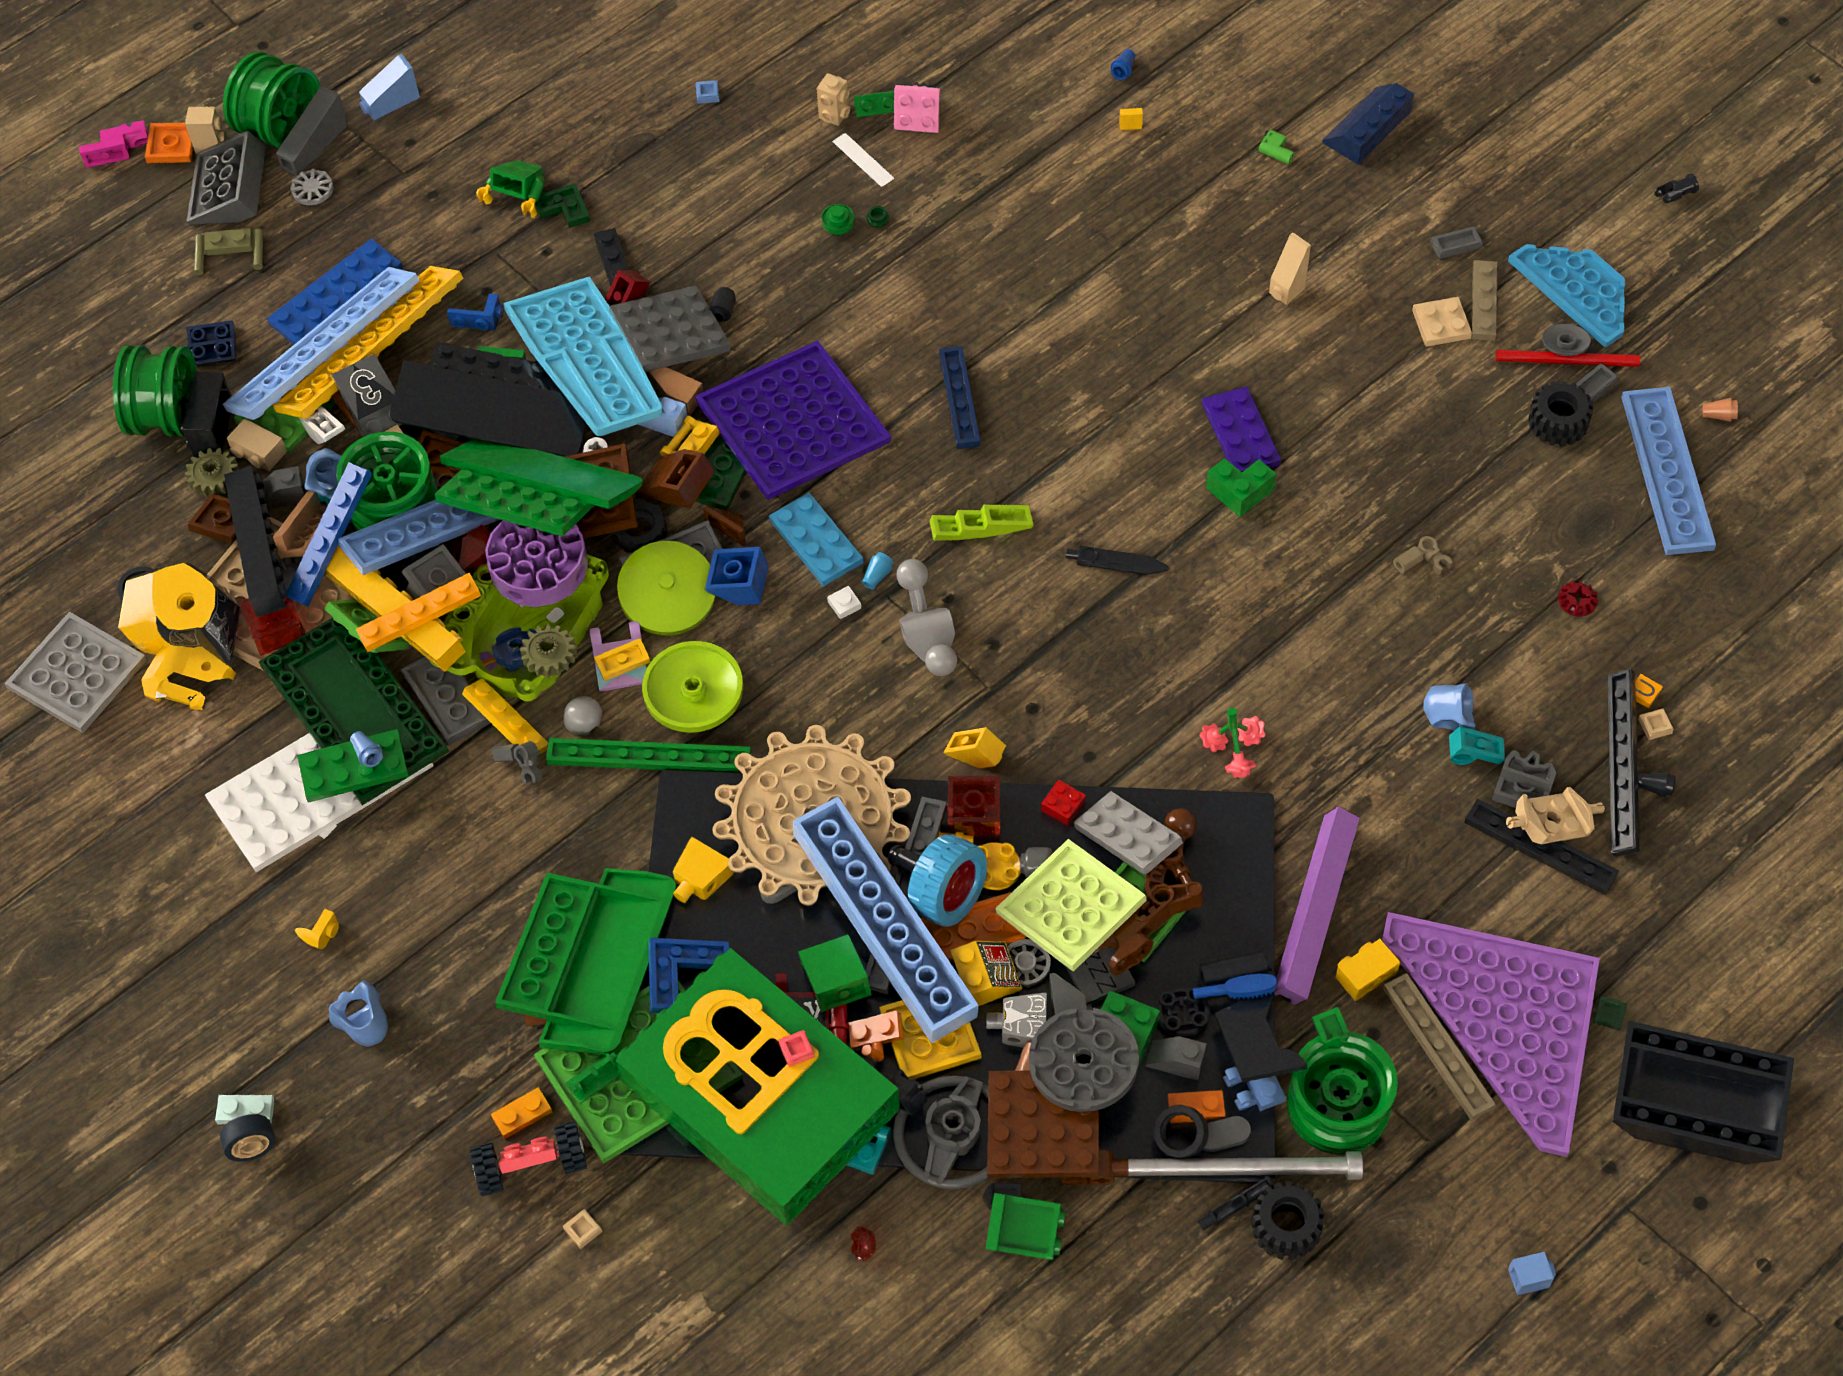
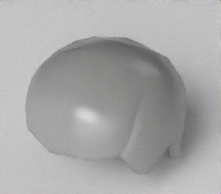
(582, 715)

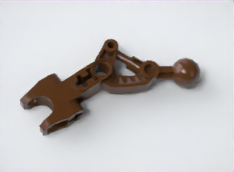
(1133, 935)

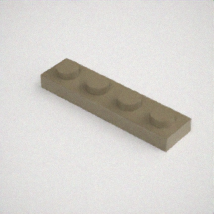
(1484, 300)

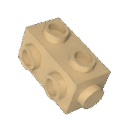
(833, 99)

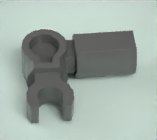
(525, 754)

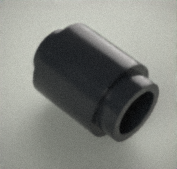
(723, 304)

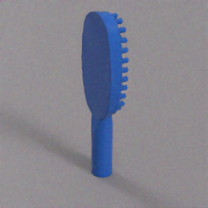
(1240, 986)

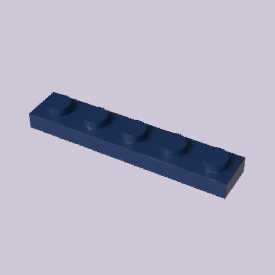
(959, 397)

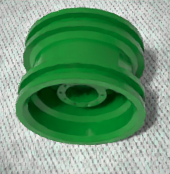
(267, 96)
(152, 389)
(398, 479)
(1329, 1130)

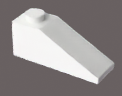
(322, 425)

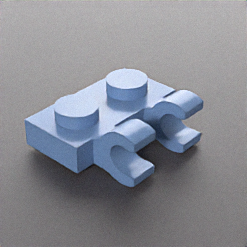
(1263, 1092)

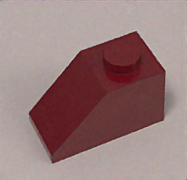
(626, 287)

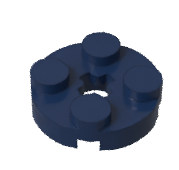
(504, 648)

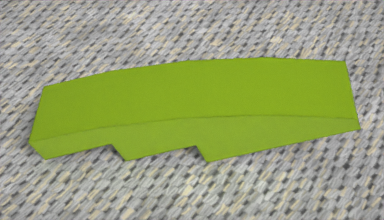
(982, 523)

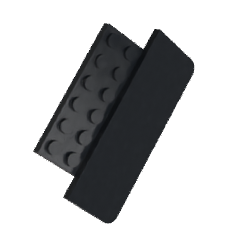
(487, 400)

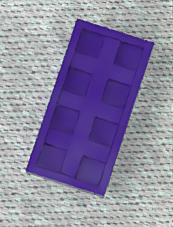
(1240, 429)

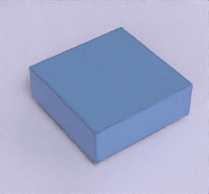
(707, 91)

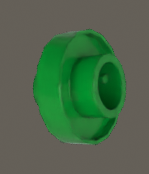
(837, 219)

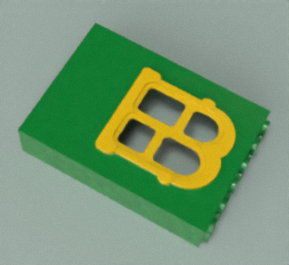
(800, 1122)

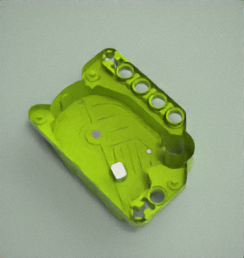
(496, 614)

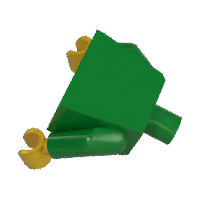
(516, 180)

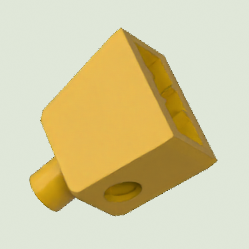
(700, 871)

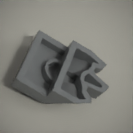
(1523, 777)

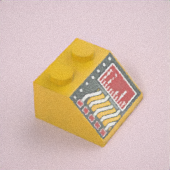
(986, 970)

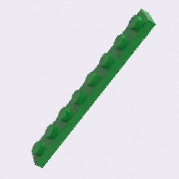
(643, 755)

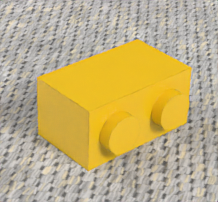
(1367, 969)

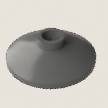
(1566, 339)

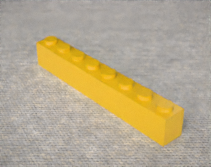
(382, 597)

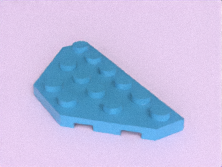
(1579, 285)

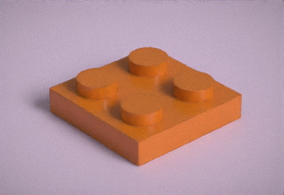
(168, 143)

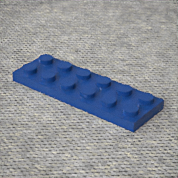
(331, 291)

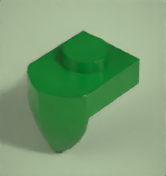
(1331, 1028)

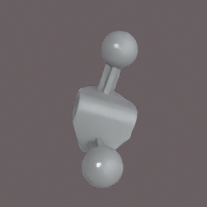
(926, 630)

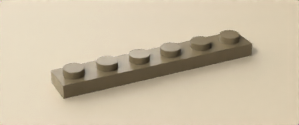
(1439, 1047)

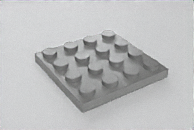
(76, 672)

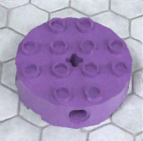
(535, 565)

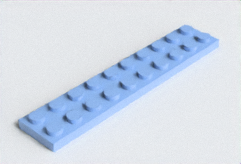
(321, 343)

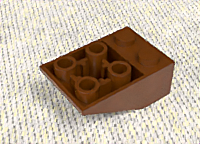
(677, 478)

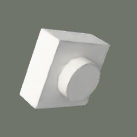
(844, 602)

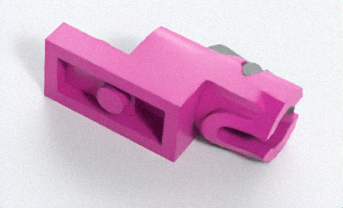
(115, 144)

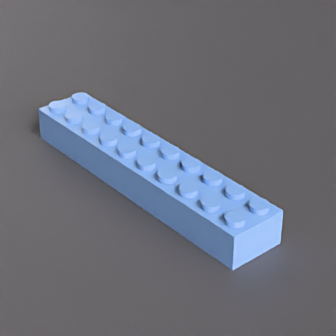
(885, 920)

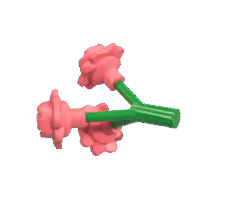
(1249, 732)

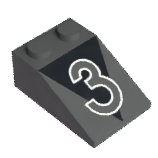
(366, 395)

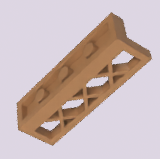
(299, 526)

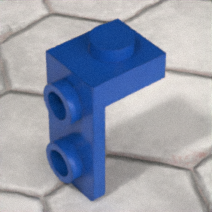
(476, 319)

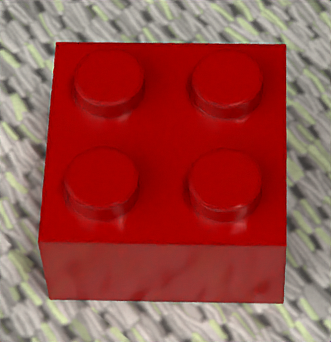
(1063, 802)

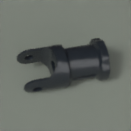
(1676, 189)

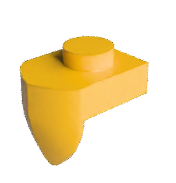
(324, 929)

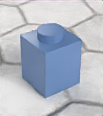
(1531, 1273)

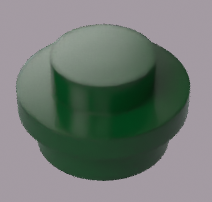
(877, 217)

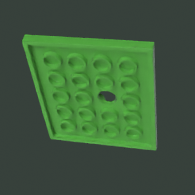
(615, 1115)

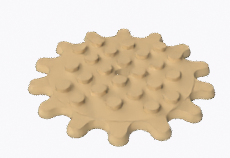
(790, 785)

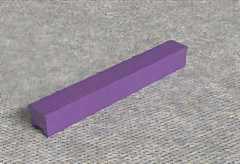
(1316, 905)

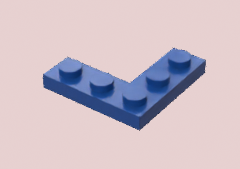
(670, 954)

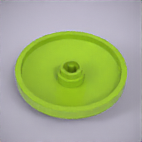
(665, 588)
(692, 686)

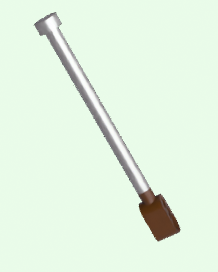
(1109, 1167)

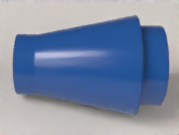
(1122, 66)

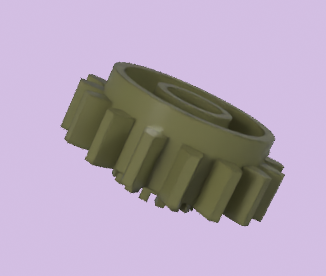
(208, 472)
(548, 651)

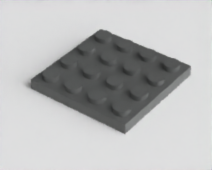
(670, 328)

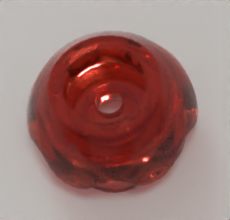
(863, 1243)

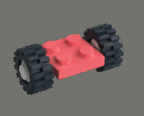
(515, 1157)

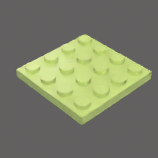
(1071, 904)

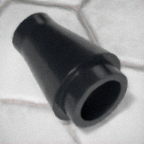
(1658, 783)

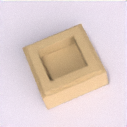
(1655, 724)
(582, 1229)

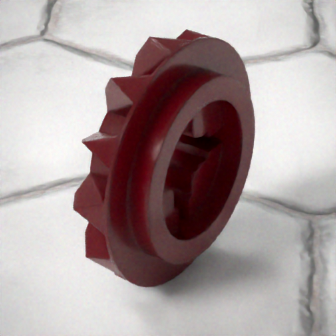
(1568, 601)

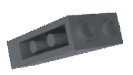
(313, 131)

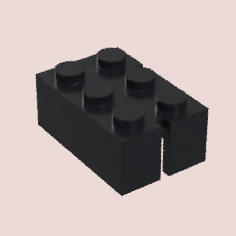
(205, 413)

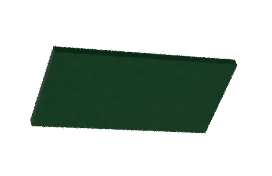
(345, 690)

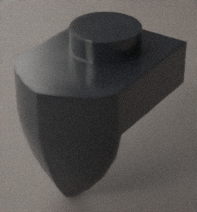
(1011, 1189)

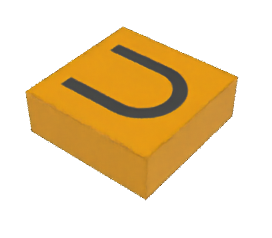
(1646, 690)

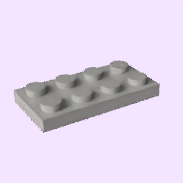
(1128, 833)

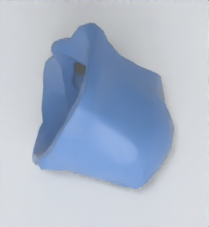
(322, 472)
(1449, 706)
(368, 1024)

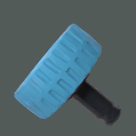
(943, 879)

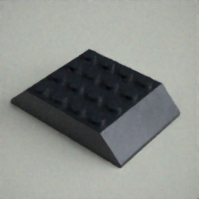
(1703, 1095)

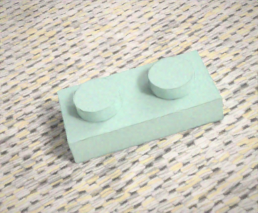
(234, 1106)

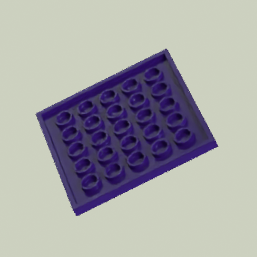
(793, 419)

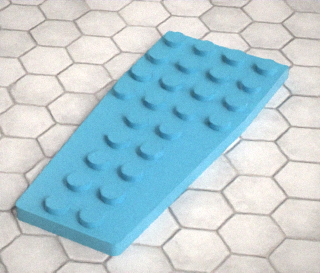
(586, 355)

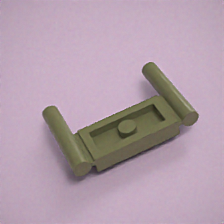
(228, 242)

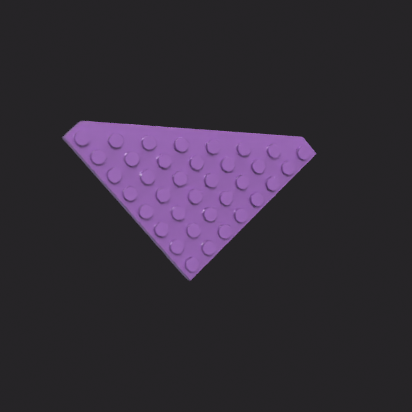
(1512, 1010)

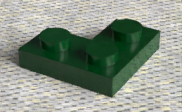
(566, 201)

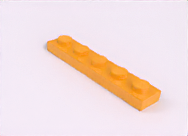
(418, 612)

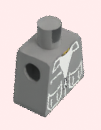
(1020, 1018)

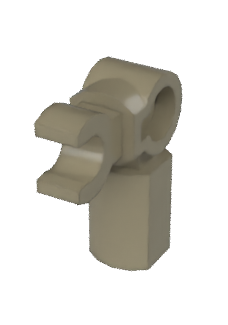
(1427, 550)

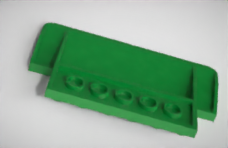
(530, 485)
(586, 956)

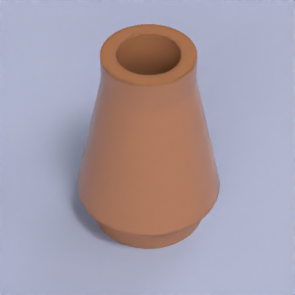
(1722, 409)

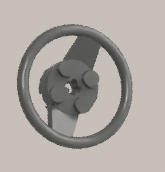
(944, 1141)

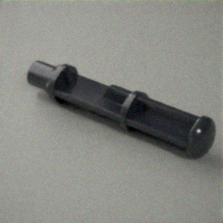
(1236, 1203)

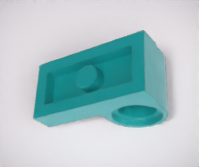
(1471, 744)

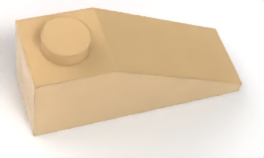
(1291, 270)

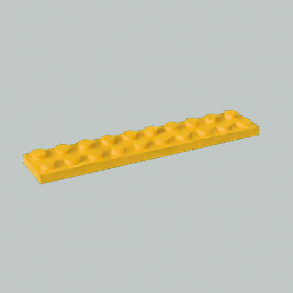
(377, 335)

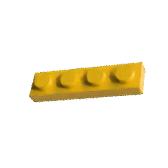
(502, 715)

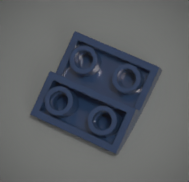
(212, 342)

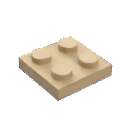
(1442, 321)

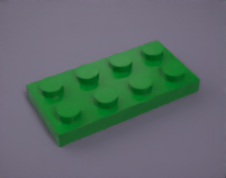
(338, 770)

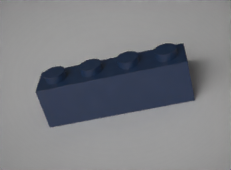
(1370, 121)

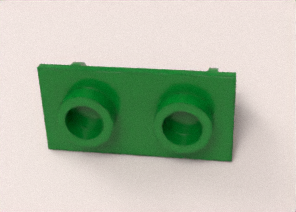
(874, 103)
(594, 1077)

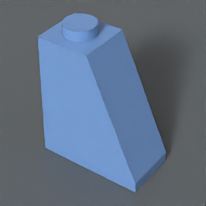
(389, 89)

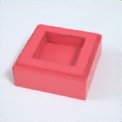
(796, 1048)

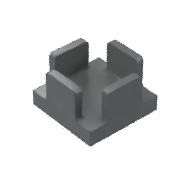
(431, 572)

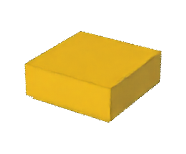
(1130, 119)

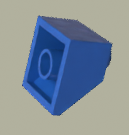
(738, 575)

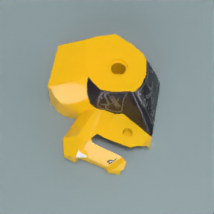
(183, 622)

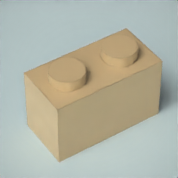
(204, 128)
(256, 445)

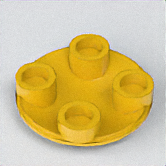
(1002, 865)

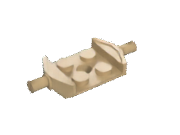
(1569, 811)

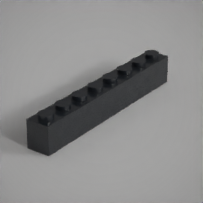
(255, 541)

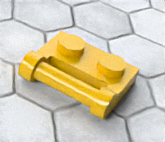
(698, 440)

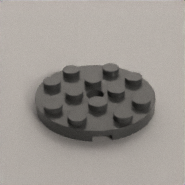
(1078, 1085)

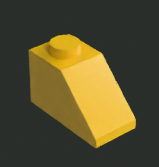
(976, 747)

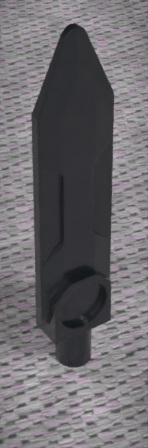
(1116, 560)

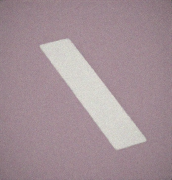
(863, 160)

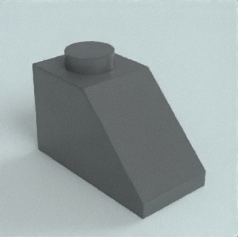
(284, 487)
(1065, 996)
(1177, 1056)

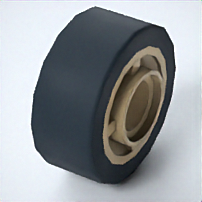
(247, 1137)

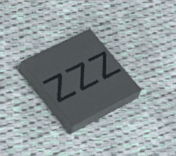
(1095, 979)

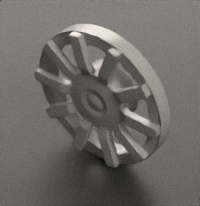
(312, 187)
(1026, 962)

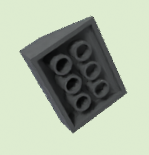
(227, 181)

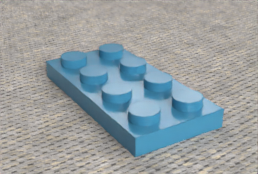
(816, 539)

